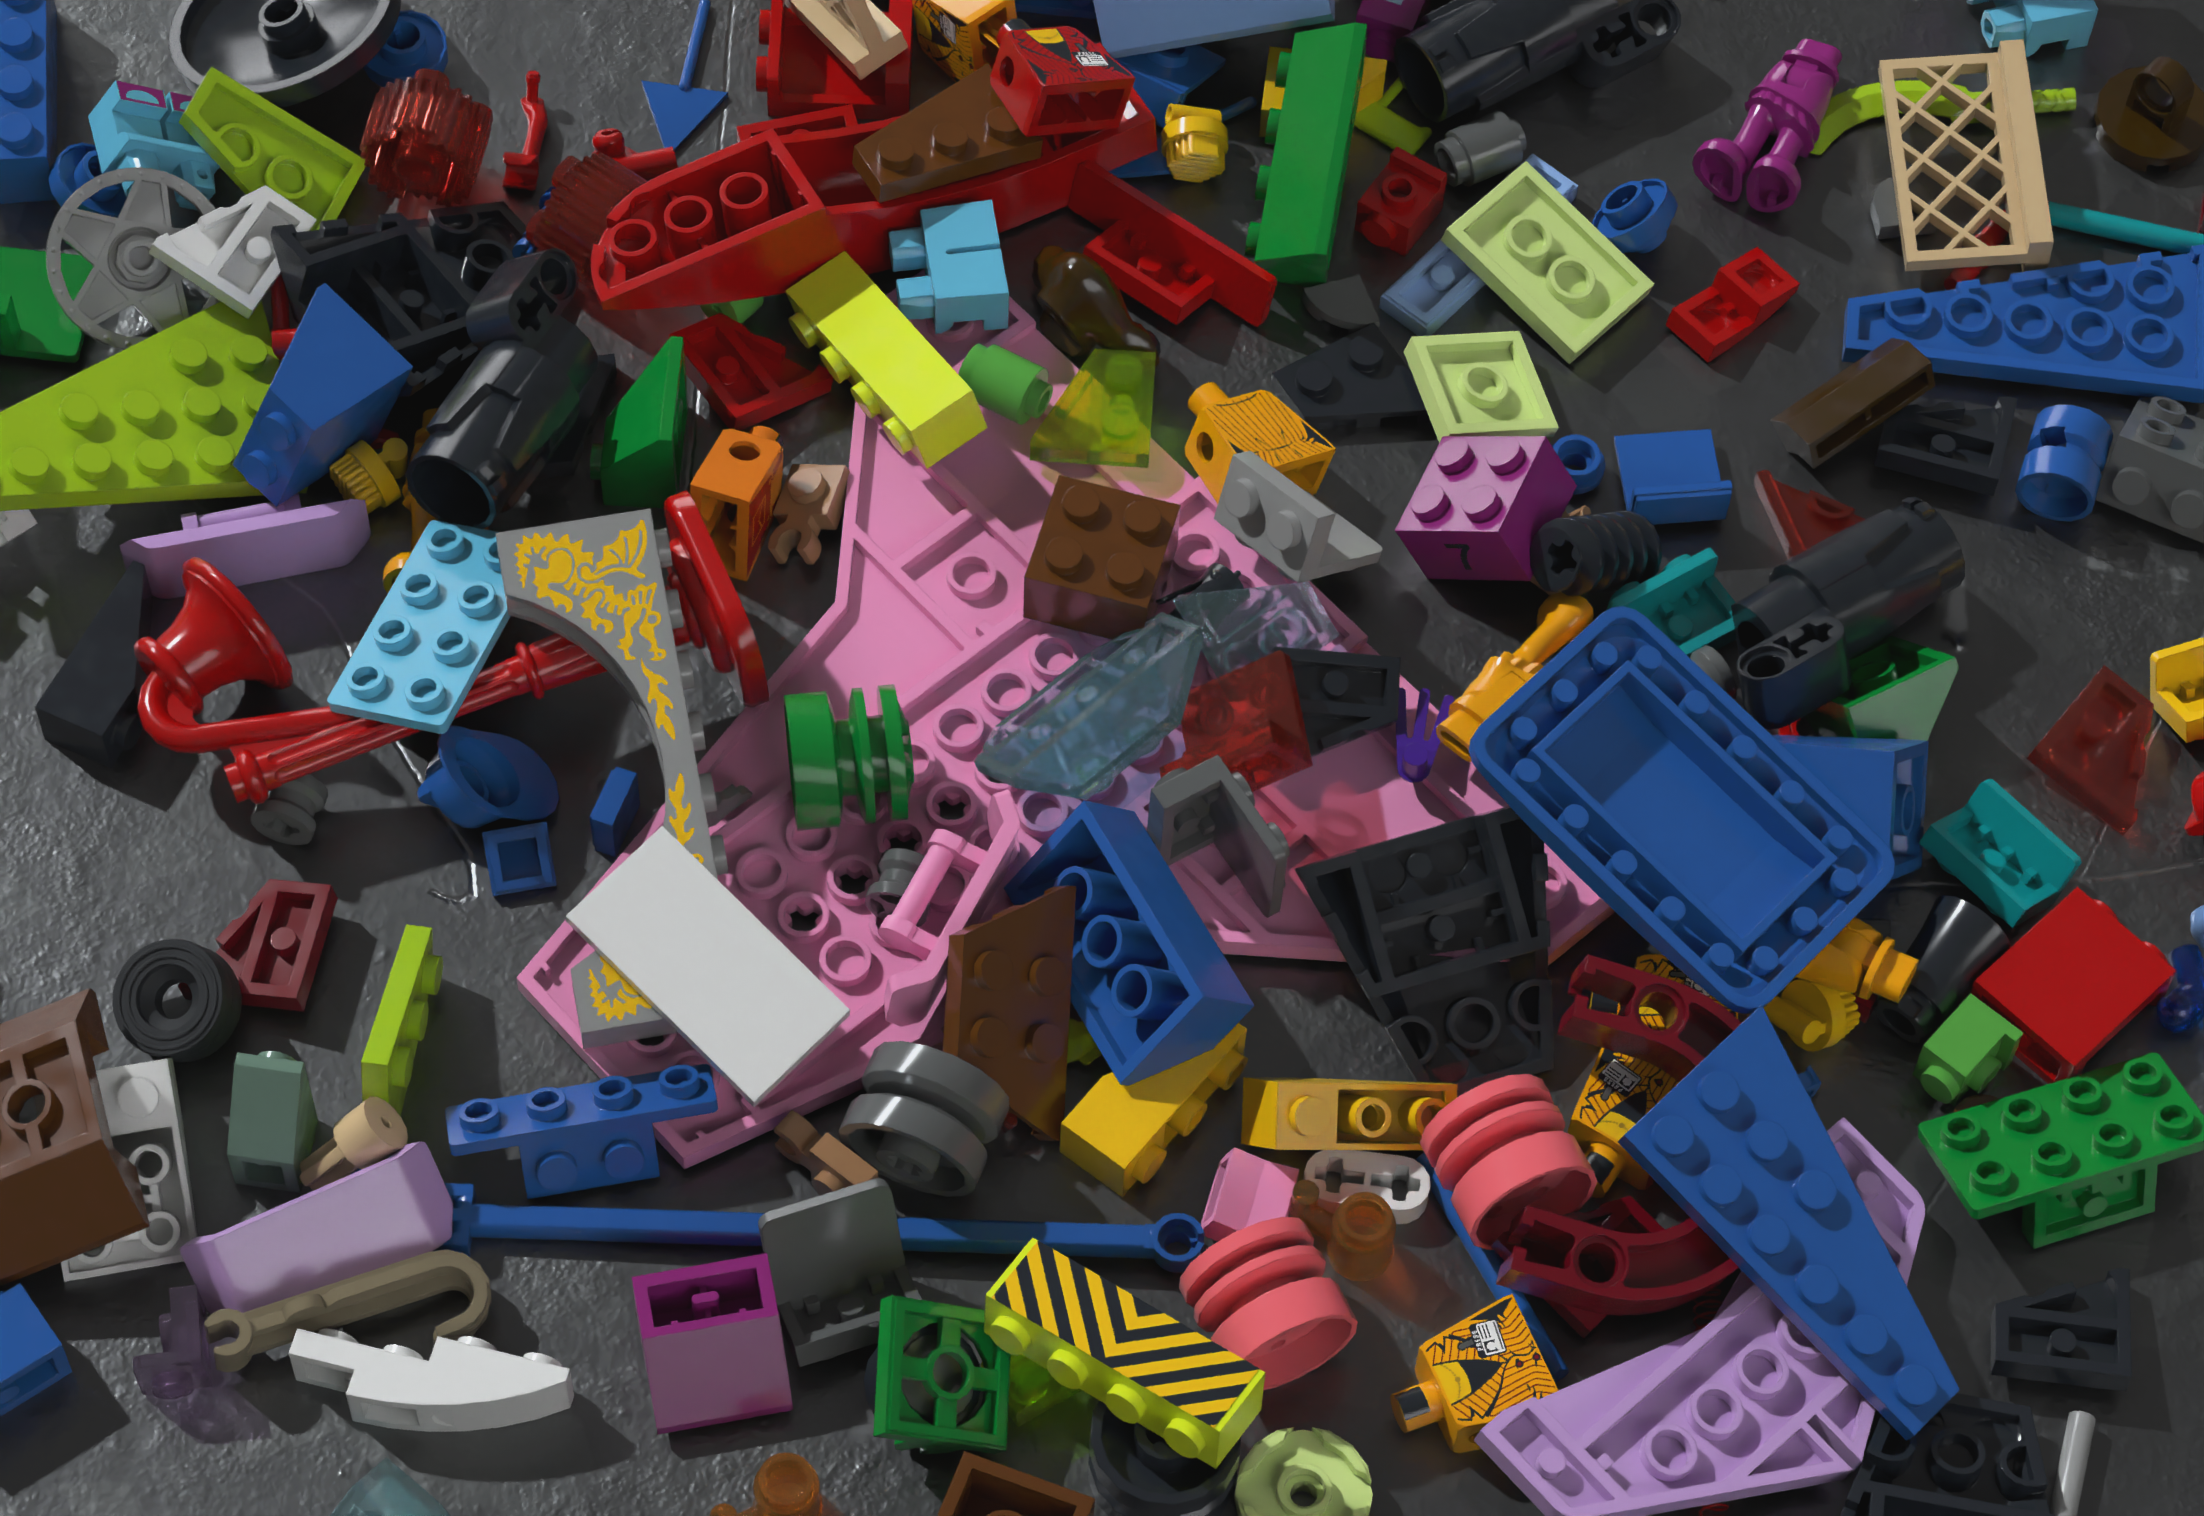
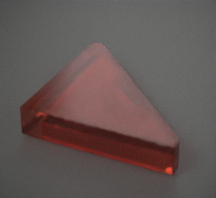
(1801, 517)

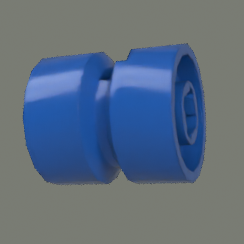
(2064, 462)

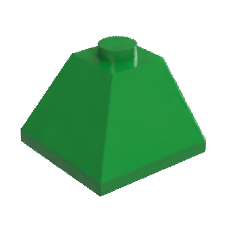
(646, 435)
(1892, 693)

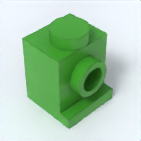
(1966, 1052)

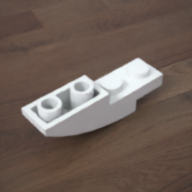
(458, 1389)

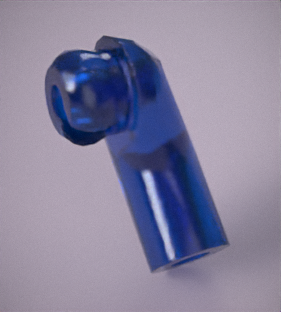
(2185, 1004)

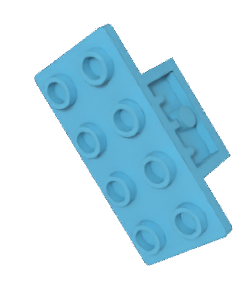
(428, 633)

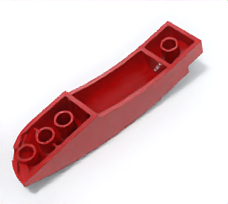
(789, 203)

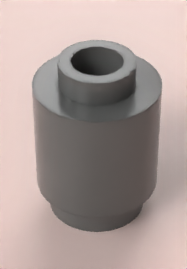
(1480, 149)

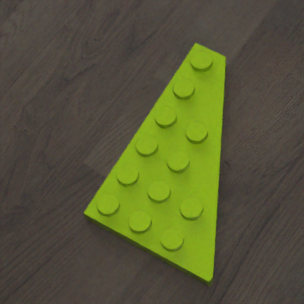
(144, 421)

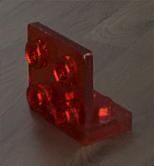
(1249, 721)

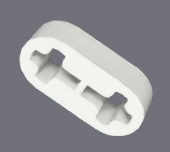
(1374, 1174)

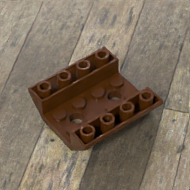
(59, 1173)

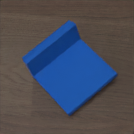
(1170, 75)
(1672, 476)

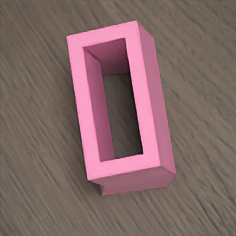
(1247, 1193)

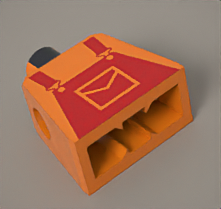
(745, 473)

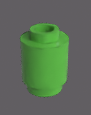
(1006, 382)

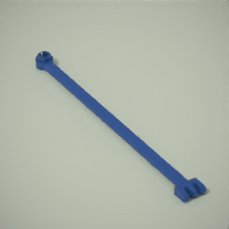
(742, 1229)

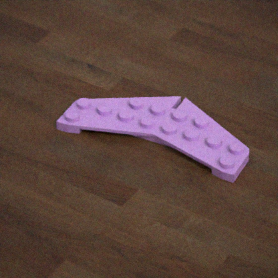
(1714, 1412)

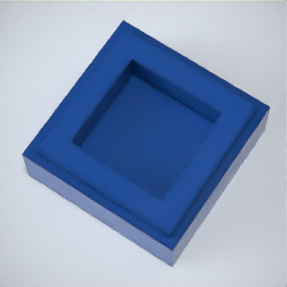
(614, 811)

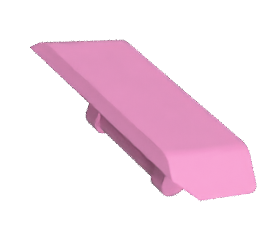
(914, 991)

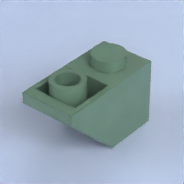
(270, 1121)

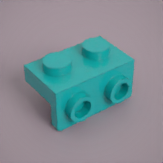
(1684, 602)
(2002, 854)

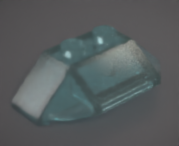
(1098, 713)

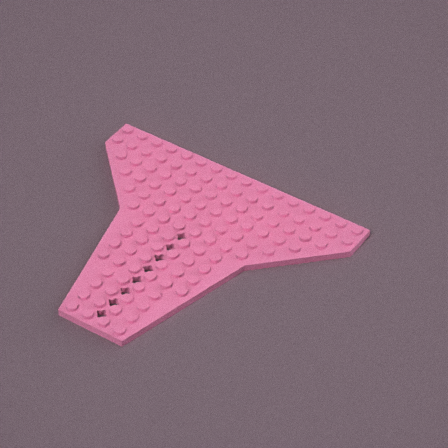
(938, 611)

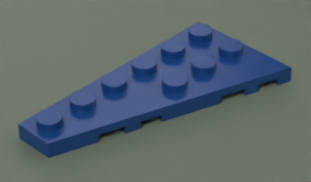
(2061, 326)
(1771, 1191)

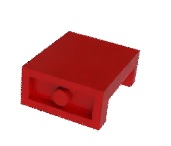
(808, 77)
(2073, 985)

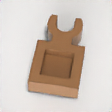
(808, 502)
(829, 1160)

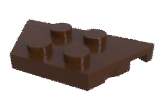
(1013, 1004)

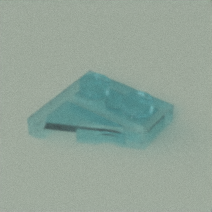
(1252, 621)

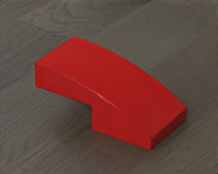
(1734, 305)

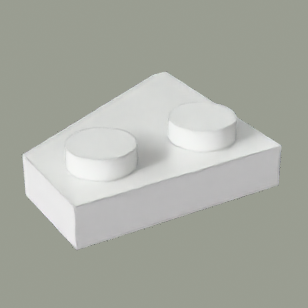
(232, 248)

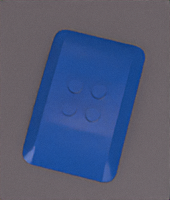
(1681, 810)

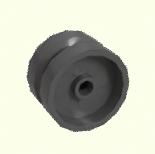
(925, 1118)

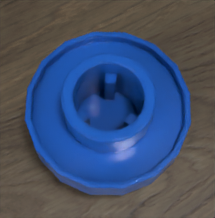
(413, 45)
(76, 167)
(1637, 215)

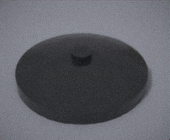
(280, 46)

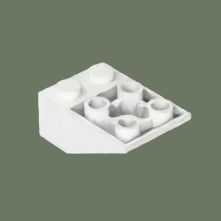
(149, 1133)

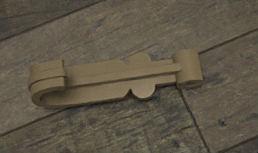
(352, 1301)

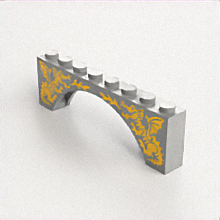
(607, 594)

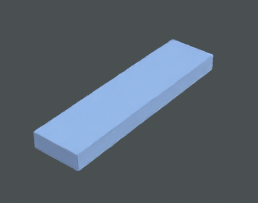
(1442, 281)

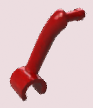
(523, 167)
(281, 332)

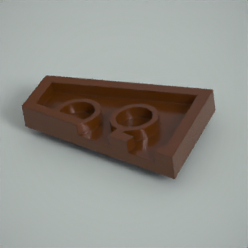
(944, 141)

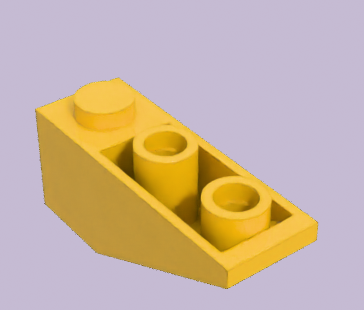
(1339, 1113)
(1123, 1129)

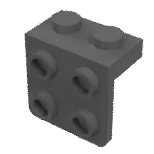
(2159, 467)
(1218, 807)
(834, 1266)

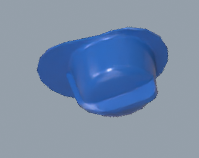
(487, 778)

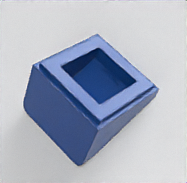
(519, 858)

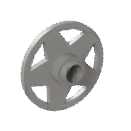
(120, 254)

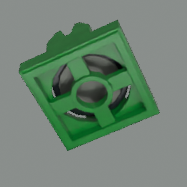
(930, 1379)

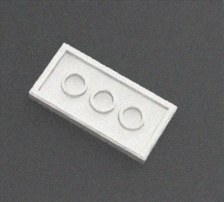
(708, 966)

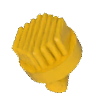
(1194, 142)
(370, 475)
(1813, 1014)

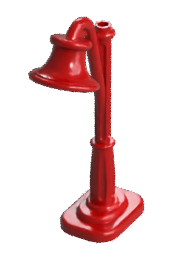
(226, 640)

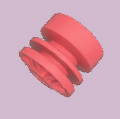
(1506, 1151)
(1269, 1299)

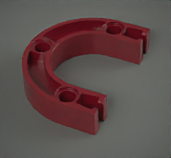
(1641, 1269)

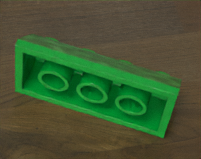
(1309, 154)

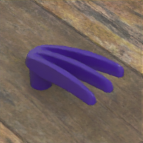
(1416, 754)

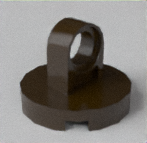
(2151, 116)

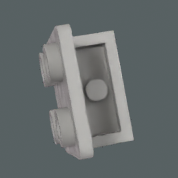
(1288, 523)

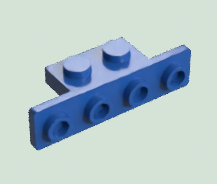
(583, 1131)

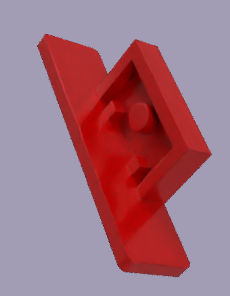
(1162, 255)

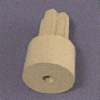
(360, 1140)

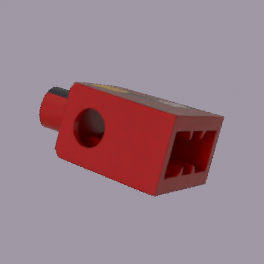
(1058, 80)

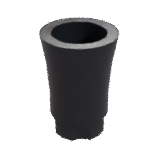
(1952, 952)

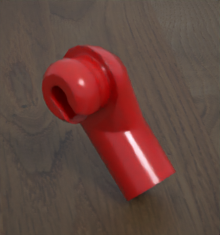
(645, 164)

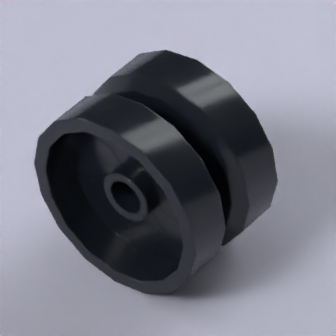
(1143, 1476)

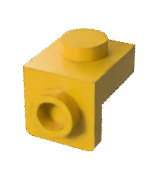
(2179, 688)

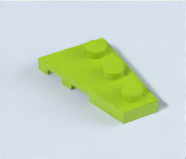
(270, 147)
(401, 1018)

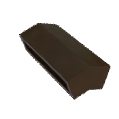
(1854, 401)

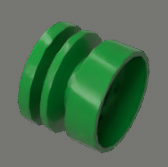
(847, 757)

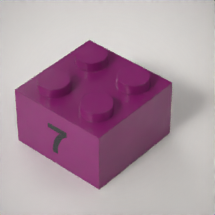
(1484, 506)

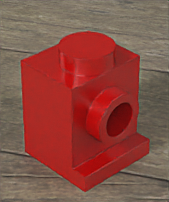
(1401, 202)

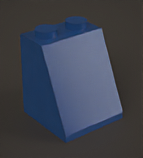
(323, 399)
(1878, 782)

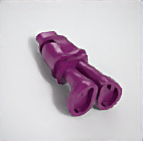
(1783, 105)

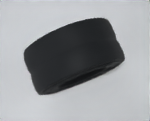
(140, 995)

